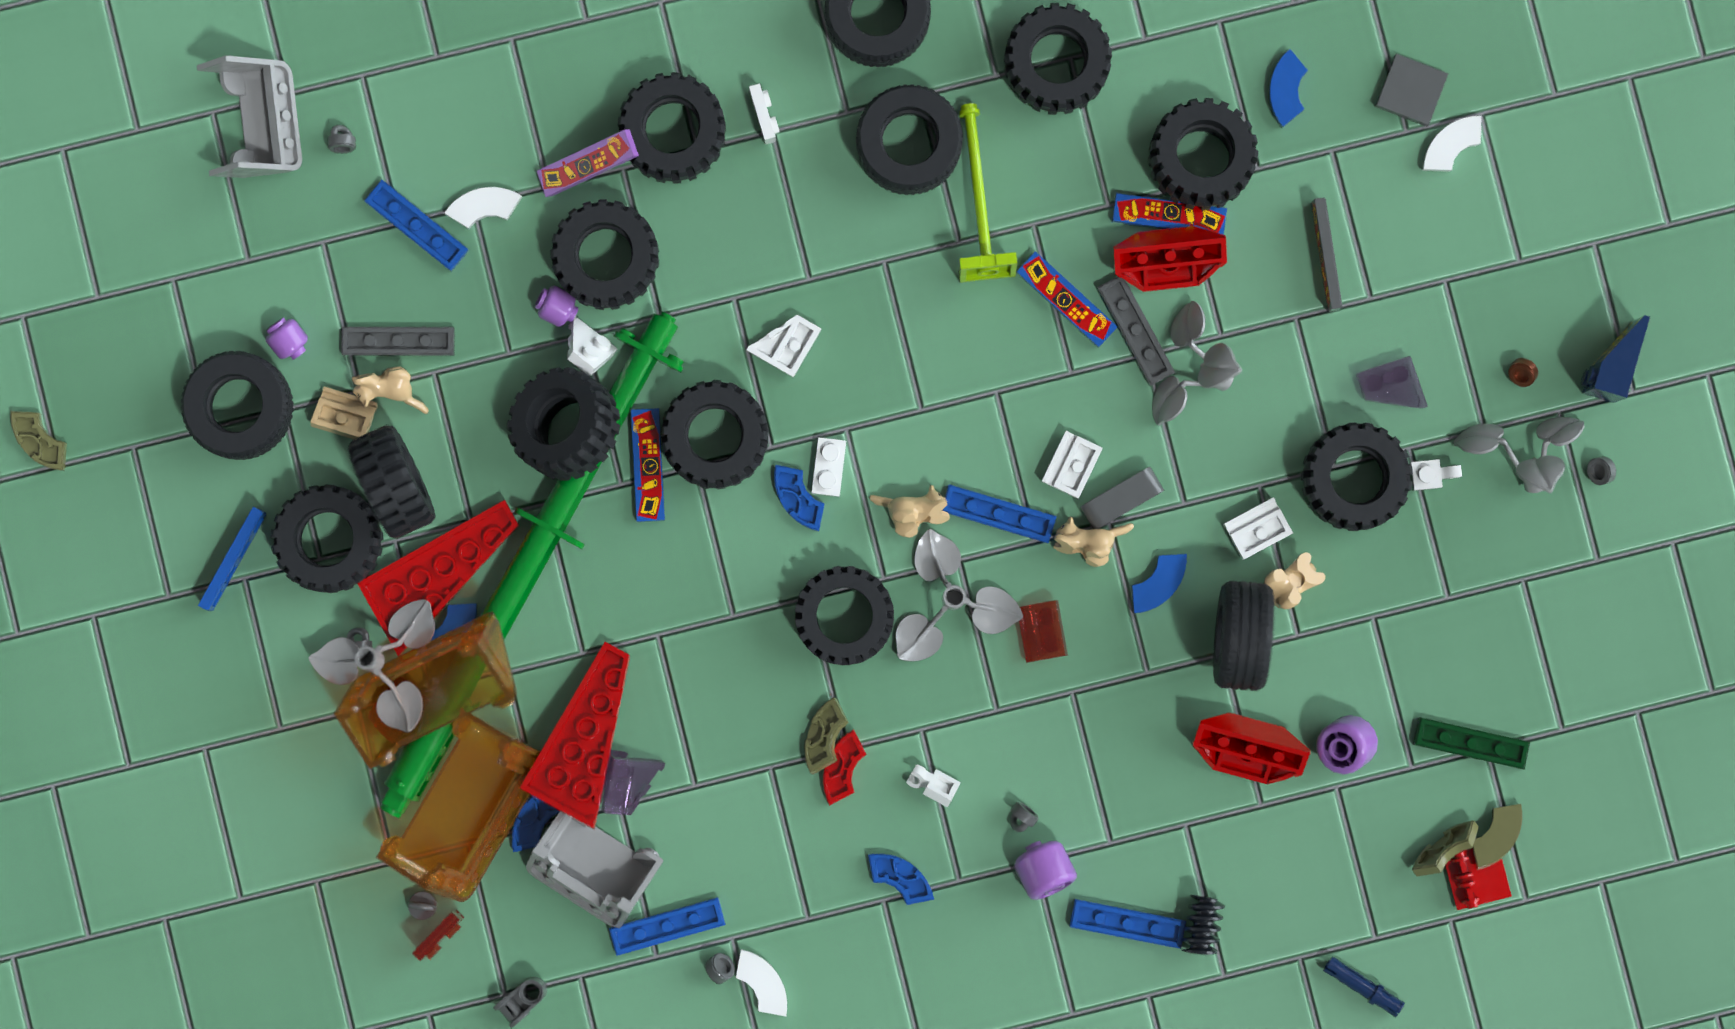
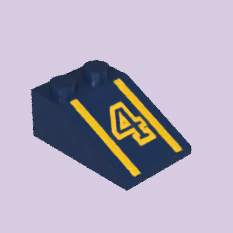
(1613, 371)

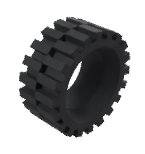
(817, 589)

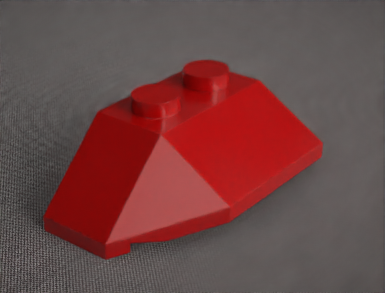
(1169, 257)
(1250, 748)

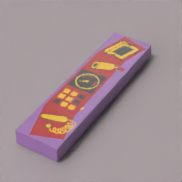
(587, 163)

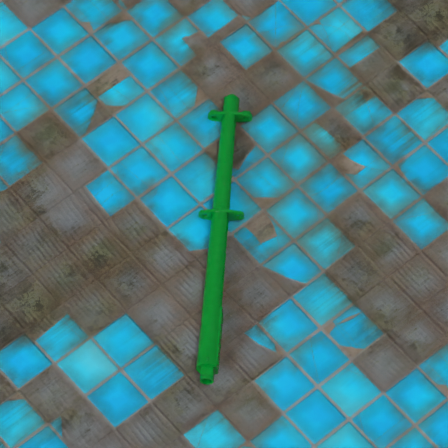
(423, 756)

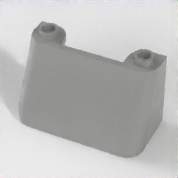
(593, 869)

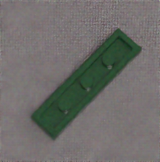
(1471, 743)

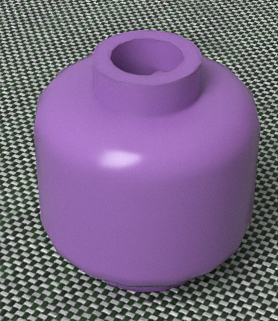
(556, 306)
(286, 338)

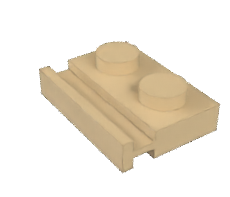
(343, 414)

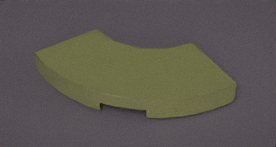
(36, 441)
(822, 736)
(1500, 837)
(1455, 840)

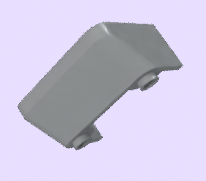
(266, 113)

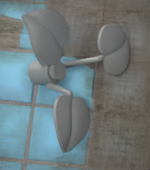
(1216, 371)
(1536, 473)
(993, 607)
(340, 657)

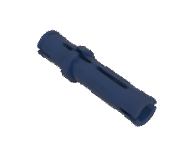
(1363, 986)

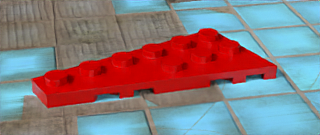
(438, 568)
(577, 753)

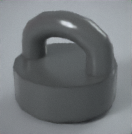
(341, 142)
(1601, 470)
(365, 637)
(1023, 813)
(422, 905)
(720, 968)

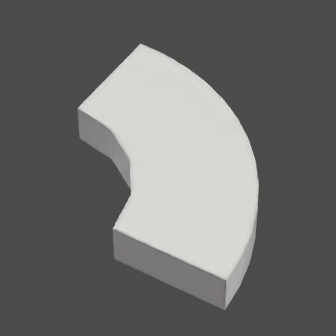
(1450, 142)
(483, 203)
(764, 982)

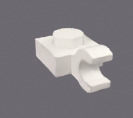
(1430, 475)
(938, 785)

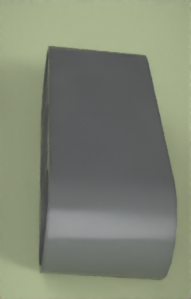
(1122, 498)

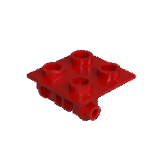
(1474, 886)

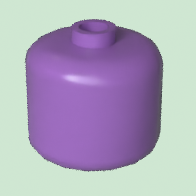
(1347, 744)
(1044, 869)

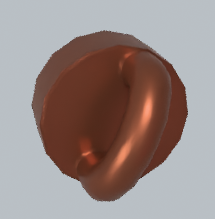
(1523, 372)

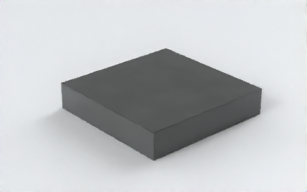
(1411, 90)

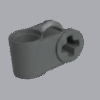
(518, 1003)

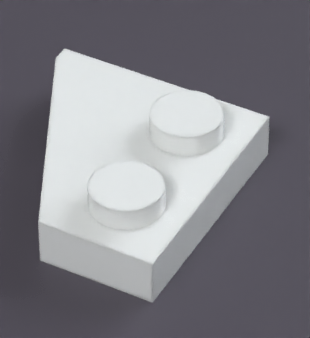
(787, 345)
(588, 348)

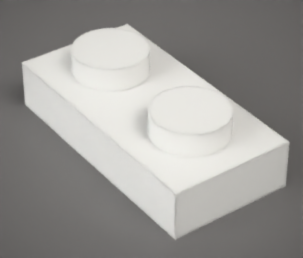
(761, 101)
(828, 467)

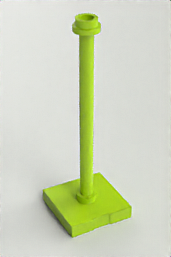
(987, 265)

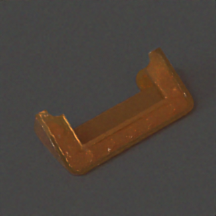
(454, 677)
(464, 811)

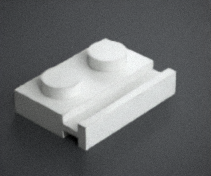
(1072, 464)
(1258, 528)

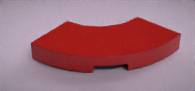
(838, 776)

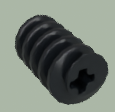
(1203, 925)

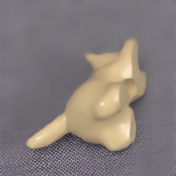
(391, 384)
(910, 512)
(1092, 543)
(1290, 583)

